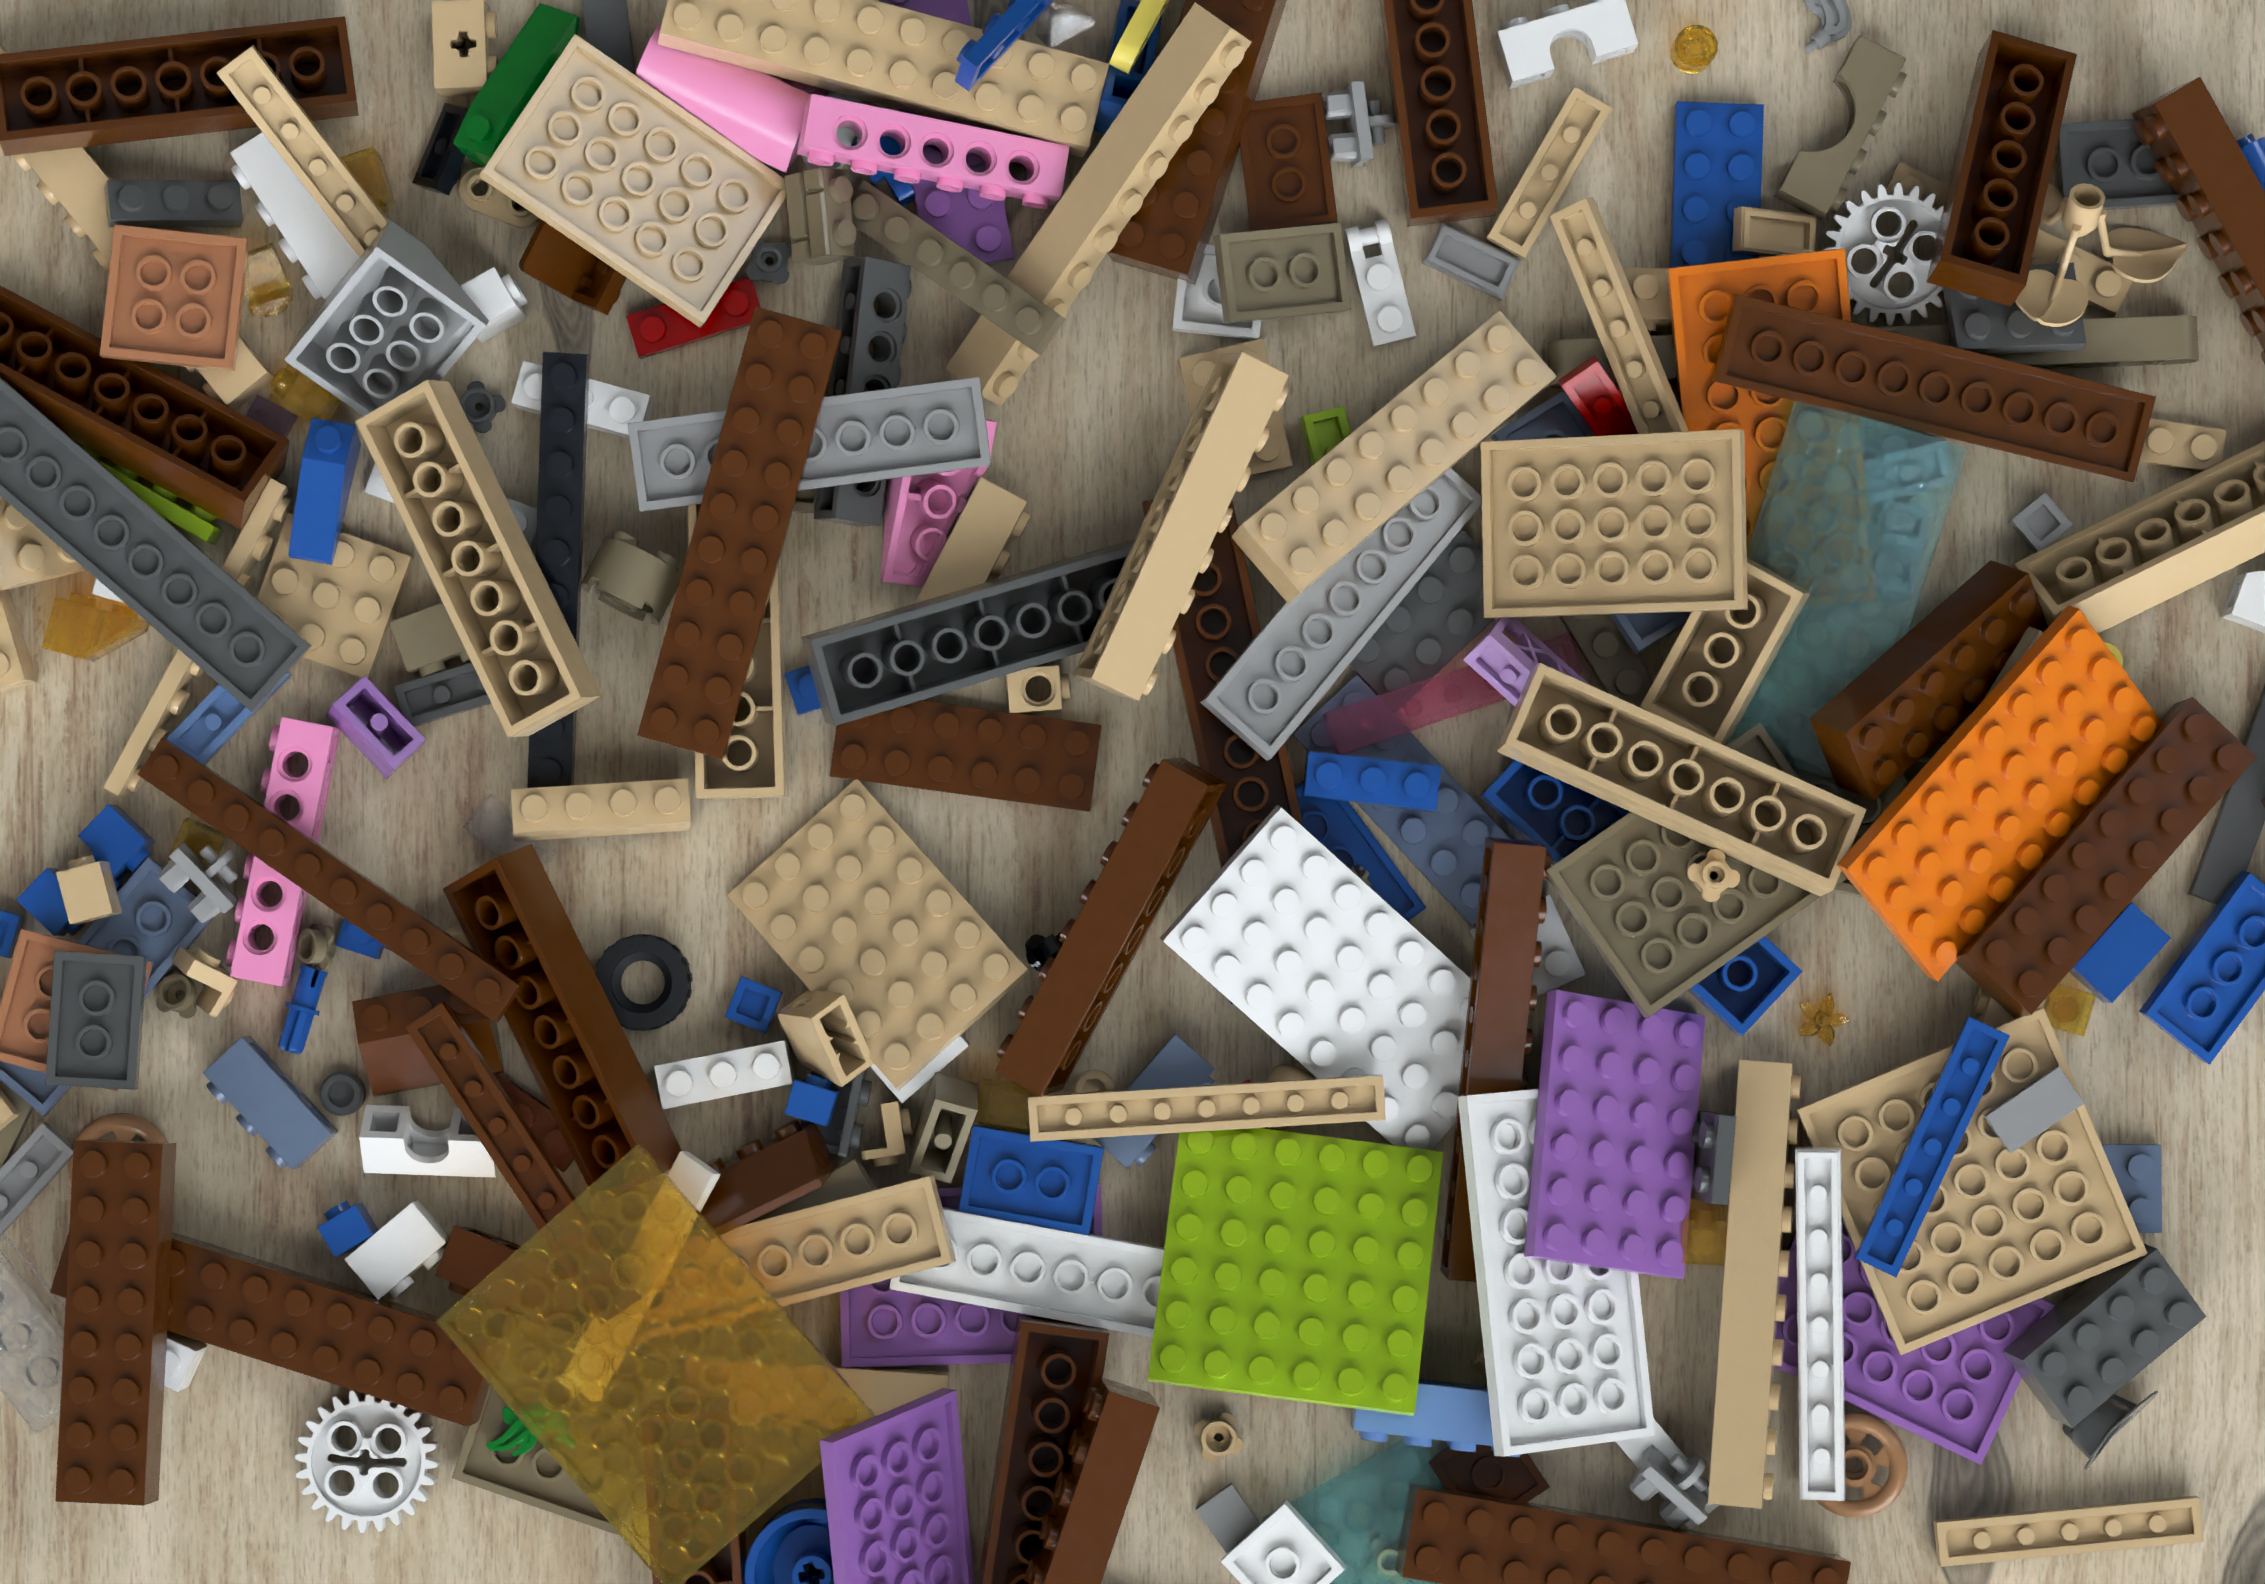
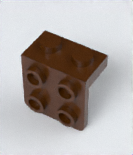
(571, 269)

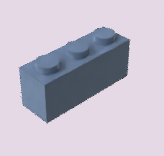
(1171, 1067)
(269, 1103)

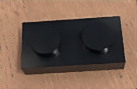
(442, 159)

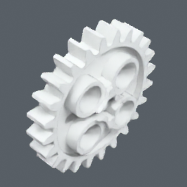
(1860, 231)
(366, 1499)

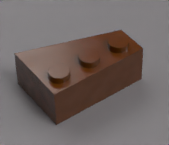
(472, 1257)

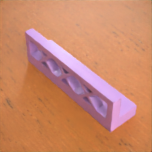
(1509, 665)

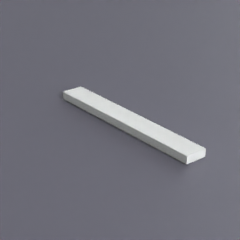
(1820, 1323)

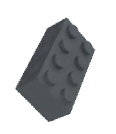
(2103, 1336)

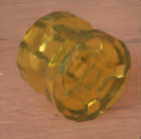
(1699, 41)

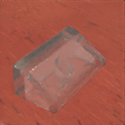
(1062, 22)

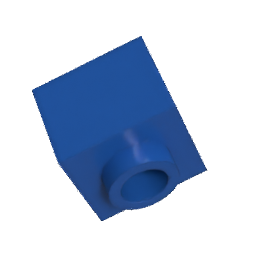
(812, 1099)
(347, 1227)

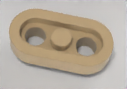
(493, 203)

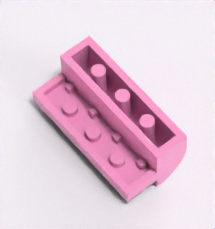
(741, 104)

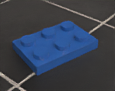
(1031, 1182)

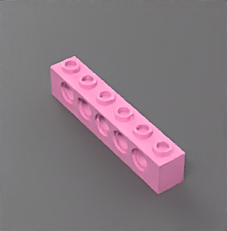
(1042, 159)
(285, 919)

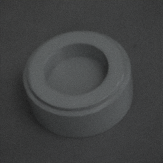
(342, 1093)

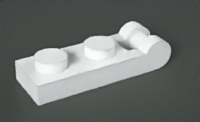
(1380, 285)

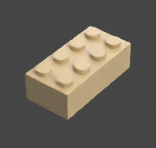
(1725, 657)

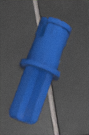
(302, 1009)

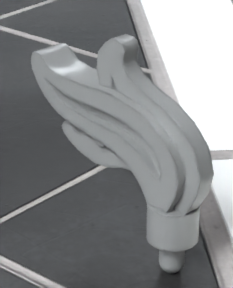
(1834, 25)

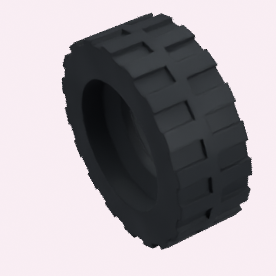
(675, 972)

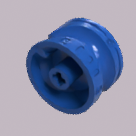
(790, 1544)

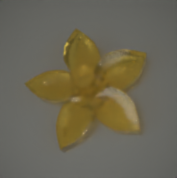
(1821, 1020)

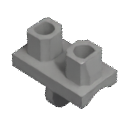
(1356, 143)
(214, 894)
(1678, 1481)

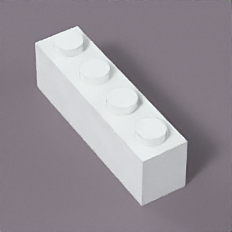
(288, 204)

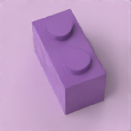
(375, 727)

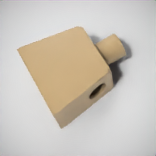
(825, 1035)

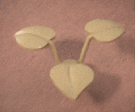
(2136, 256)

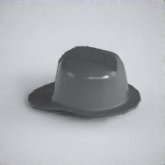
(2103, 1423)

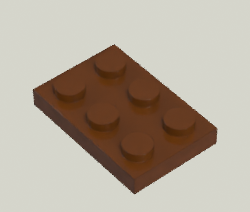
(1287, 164)

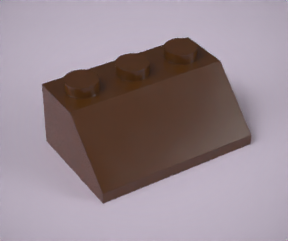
(391, 1054)
(767, 1175)

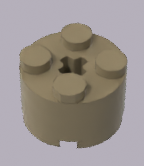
(632, 577)

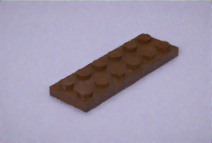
(972, 753)

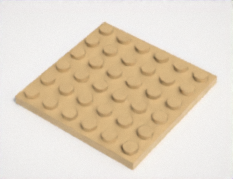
(2000, 1220)

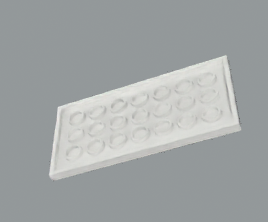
(1332, 975)
(1555, 1335)

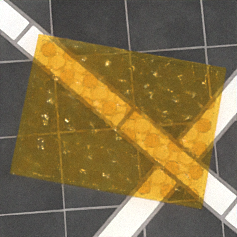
(654, 1367)

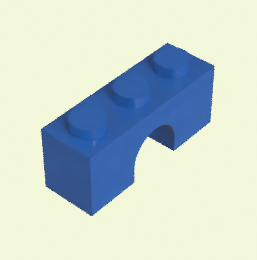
(1371, 781)
(112, 839)

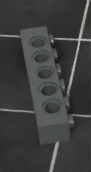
(853, 368)

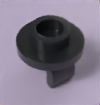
(1041, 949)

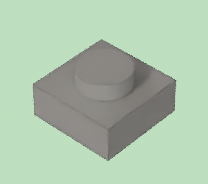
(2040, 523)

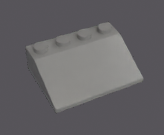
(387, 325)

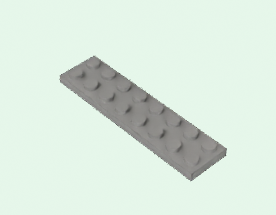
(854, 441)
(1333, 619)

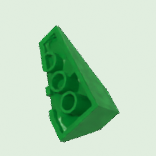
(514, 81)

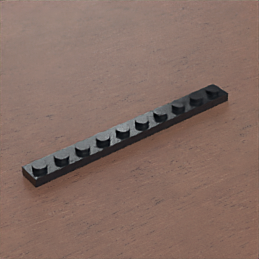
(561, 534)

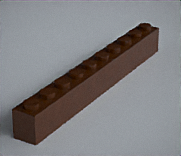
(1497, 1009)

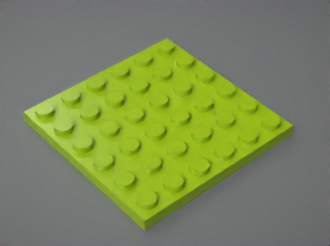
(1297, 1268)

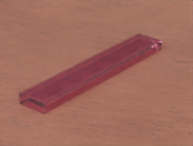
(1423, 703)

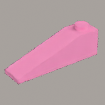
(920, 517)

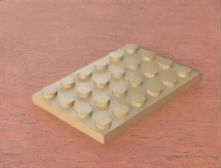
(636, 180)
(1614, 524)
(880, 923)

